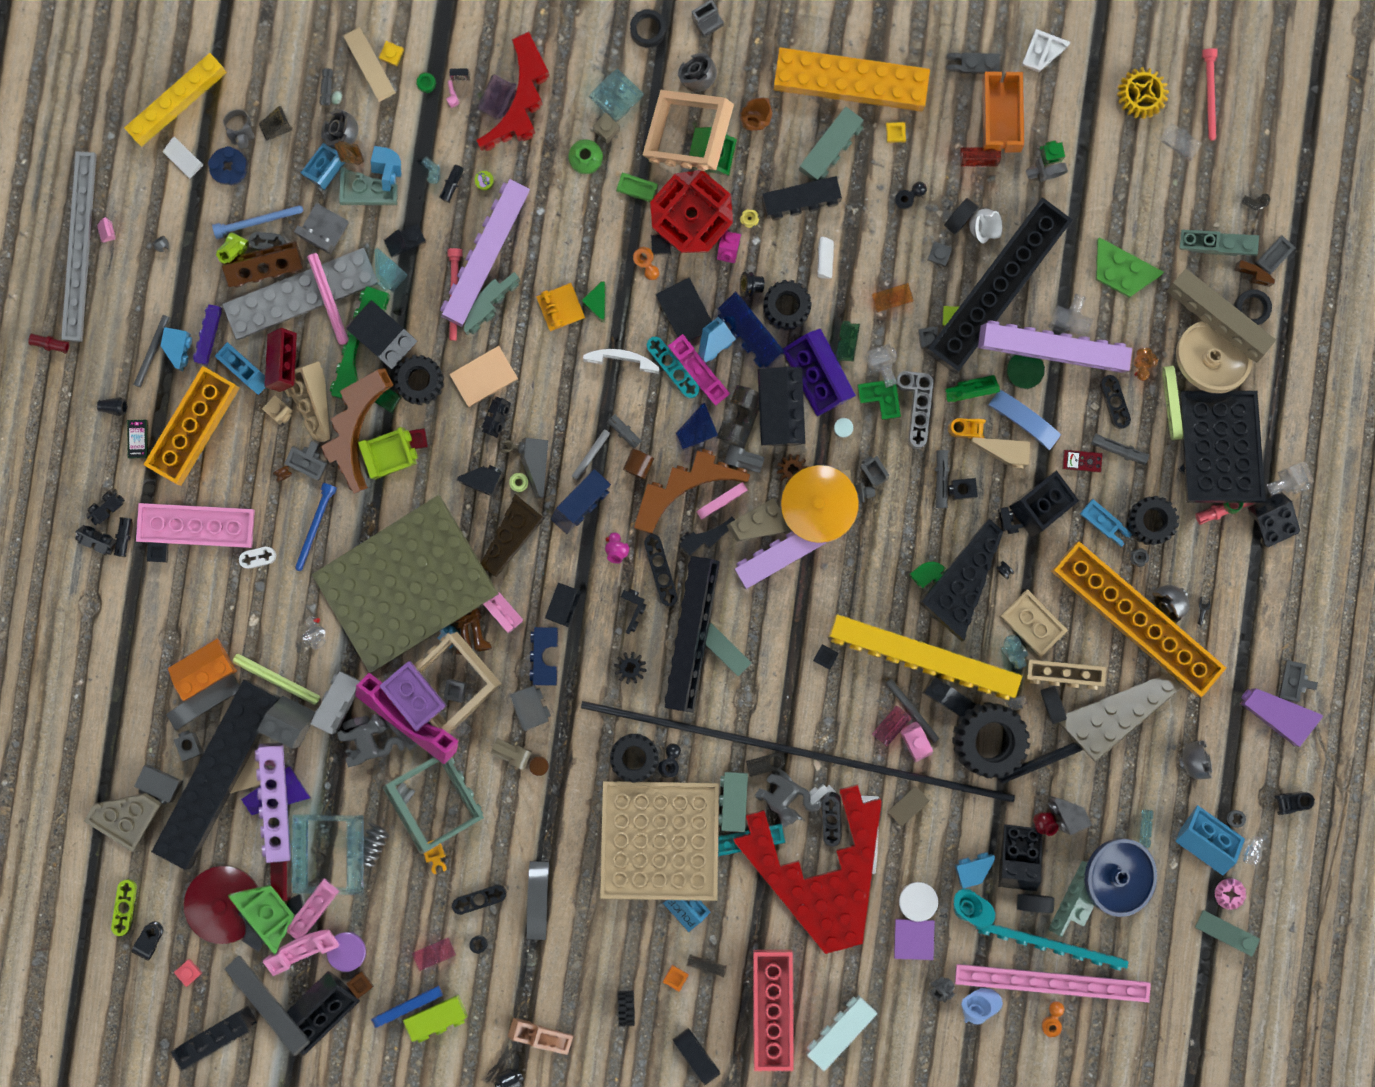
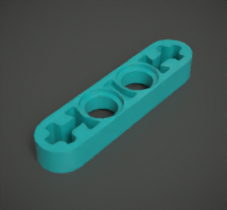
(670, 369)

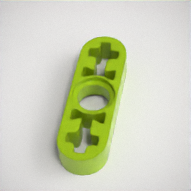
(126, 922)

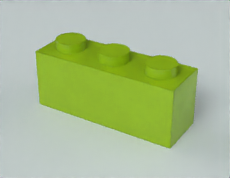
(436, 1019)

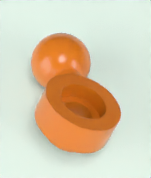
(651, 271)
(1056, 1010)

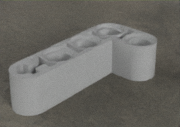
(917, 410)

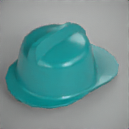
(973, 908)

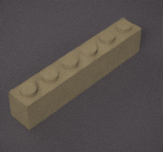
(1221, 315)

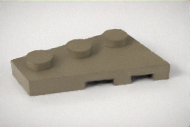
(760, 522)

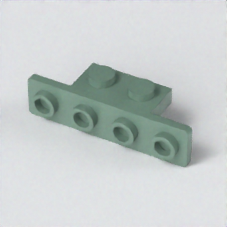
(1075, 904)

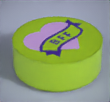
(484, 180)

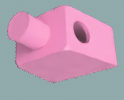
(916, 741)

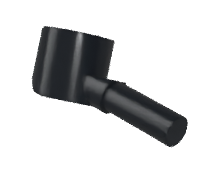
(1203, 607)

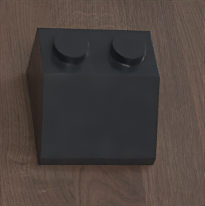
(483, 479)

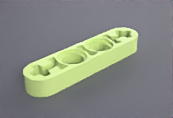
(1172, 402)

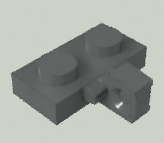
(307, 460)
(1295, 681)

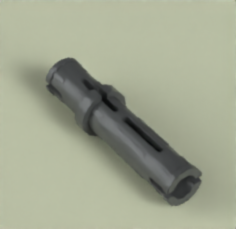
(1127, 452)
(942, 479)

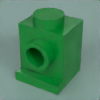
(1052, 152)

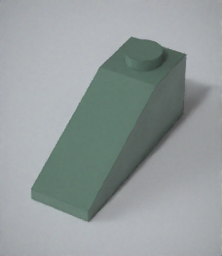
(1227, 933)

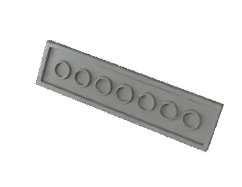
(298, 294)

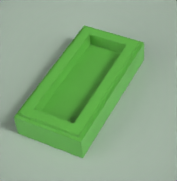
(636, 187)

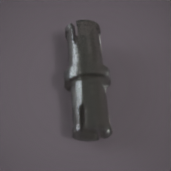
(706, 965)

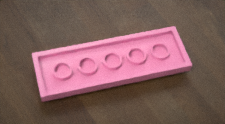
(195, 525)

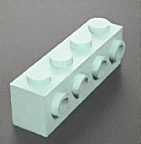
(841, 1033)

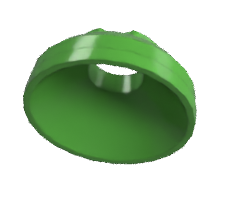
(589, 165)

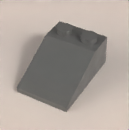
(530, 707)

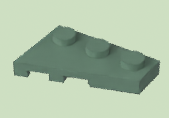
(364, 190)

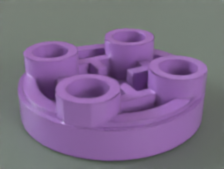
(349, 953)

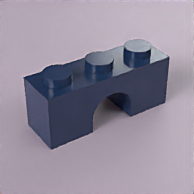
(543, 638)

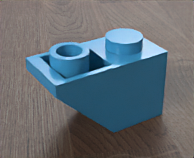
(714, 339)
(175, 345)
(973, 871)

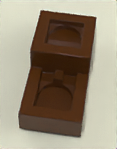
(1259, 275)

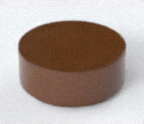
(539, 766)

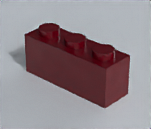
(280, 359)

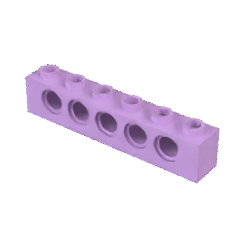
(271, 851)

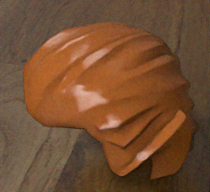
(756, 114)

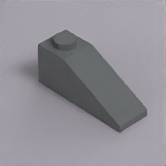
(534, 461)

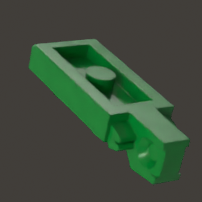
(972, 388)

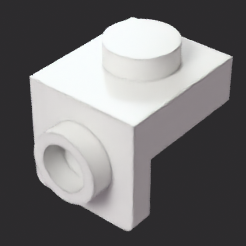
(817, 794)

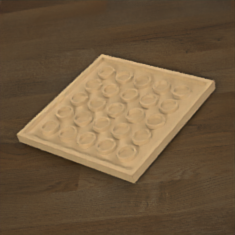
(659, 841)

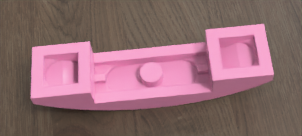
(299, 949)

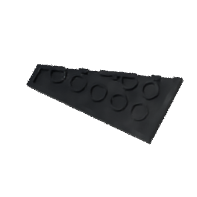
(961, 585)

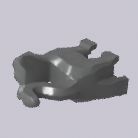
(365, 742)
(784, 795)

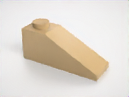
(1007, 451)

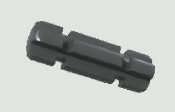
(326, 86)

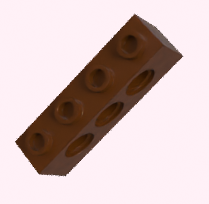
(269, 256)

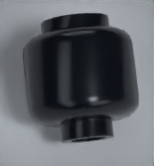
(509, 1078)

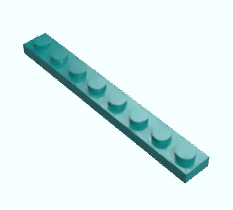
(1059, 947)

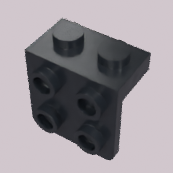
(1275, 519)

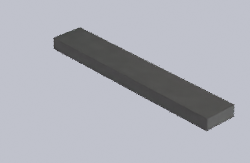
(267, 1005)

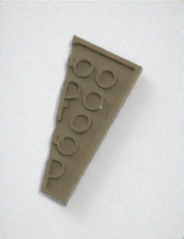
(1108, 721)

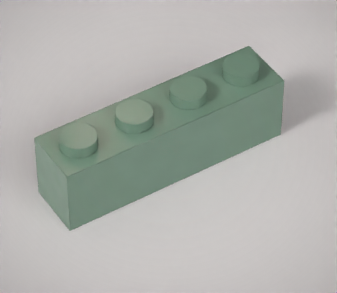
(831, 145)

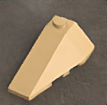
(311, 399)

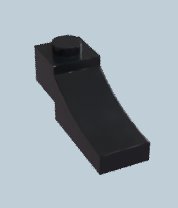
(694, 541)

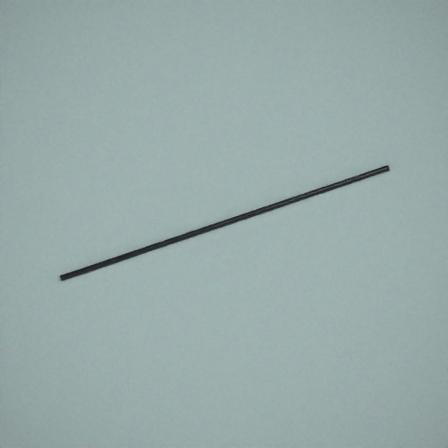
(798, 751)

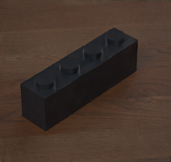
(802, 197)

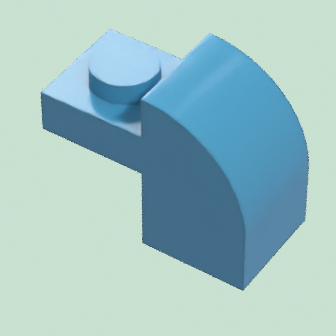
(388, 163)

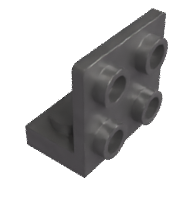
(322, 228)

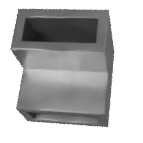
(707, 18)

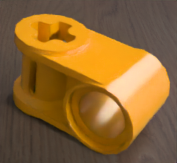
(970, 428)

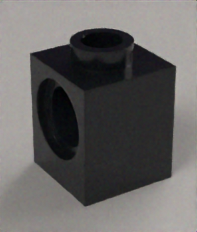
(971, 486)

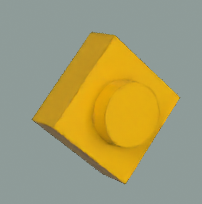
(391, 53)

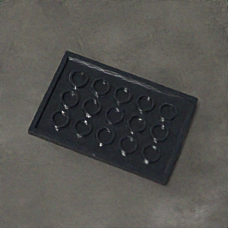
(1222, 447)

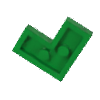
(887, 398)

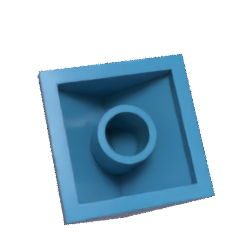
(323, 166)

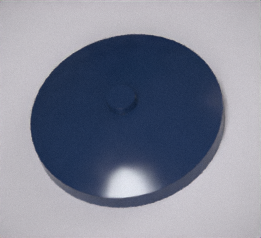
(1120, 877)

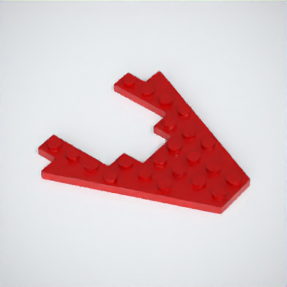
(831, 903)

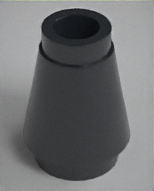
(113, 406)

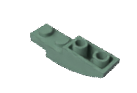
(1219, 243)
(483, 307)

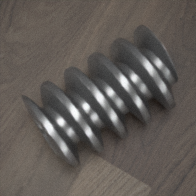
(372, 844)

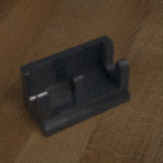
(563, 604)

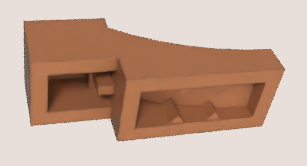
(540, 1036)

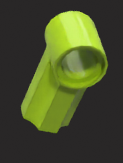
(233, 246)

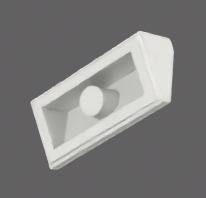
(182, 157)
(825, 258)

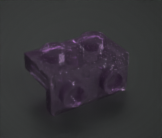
(497, 97)

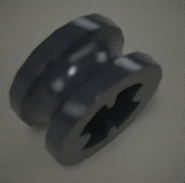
(1005, 570)
(484, 942)

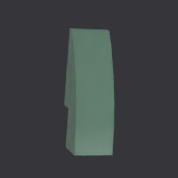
(726, 650)

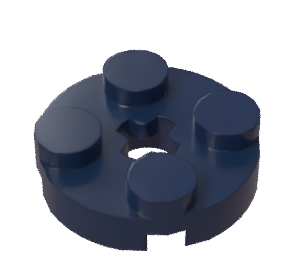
(217, 162)

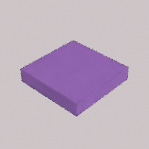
(914, 939)

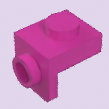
(728, 247)

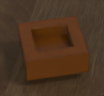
(360, 984)

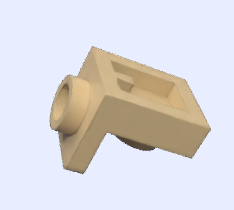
(278, 410)

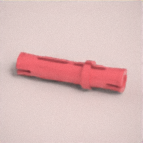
(1216, 512)

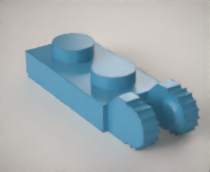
(1104, 521)

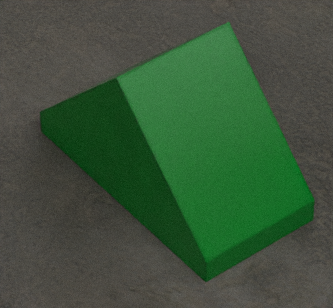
(596, 301)

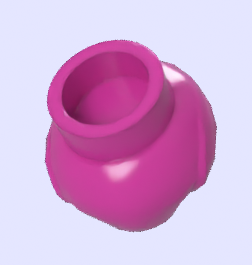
(615, 548)

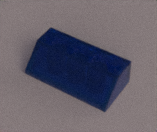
(750, 331)

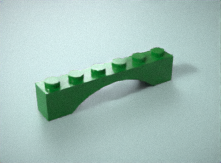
(346, 370)

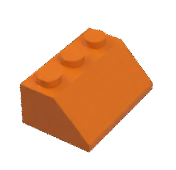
(201, 669)

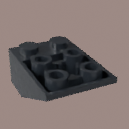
(1020, 858)

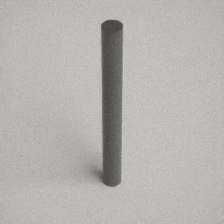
(151, 351)
(912, 710)

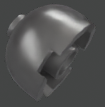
(698, 73)
(339, 127)
(1171, 601)
(1196, 760)

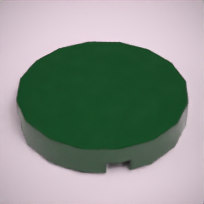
(1025, 371)

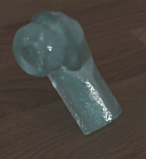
(434, 170)

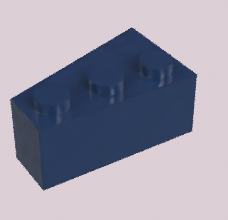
(580, 501)

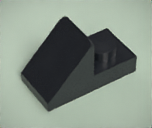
(405, 240)

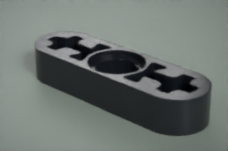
(1125, 413)
(828, 826)
(467, 909)

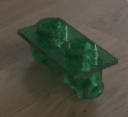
(847, 345)

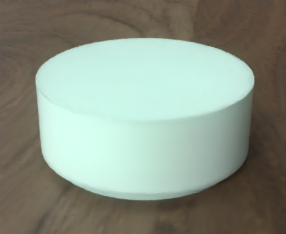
(843, 427)

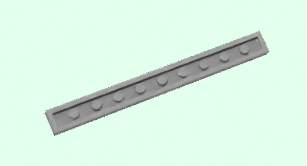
(78, 246)

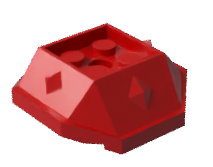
(694, 192)

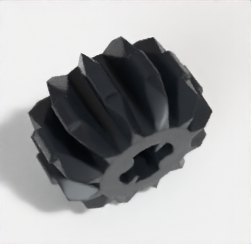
(636, 670)

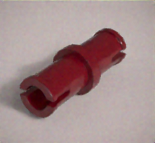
(48, 343)

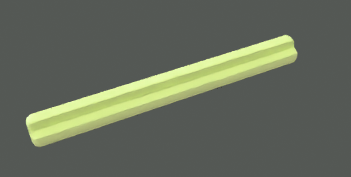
(276, 679)

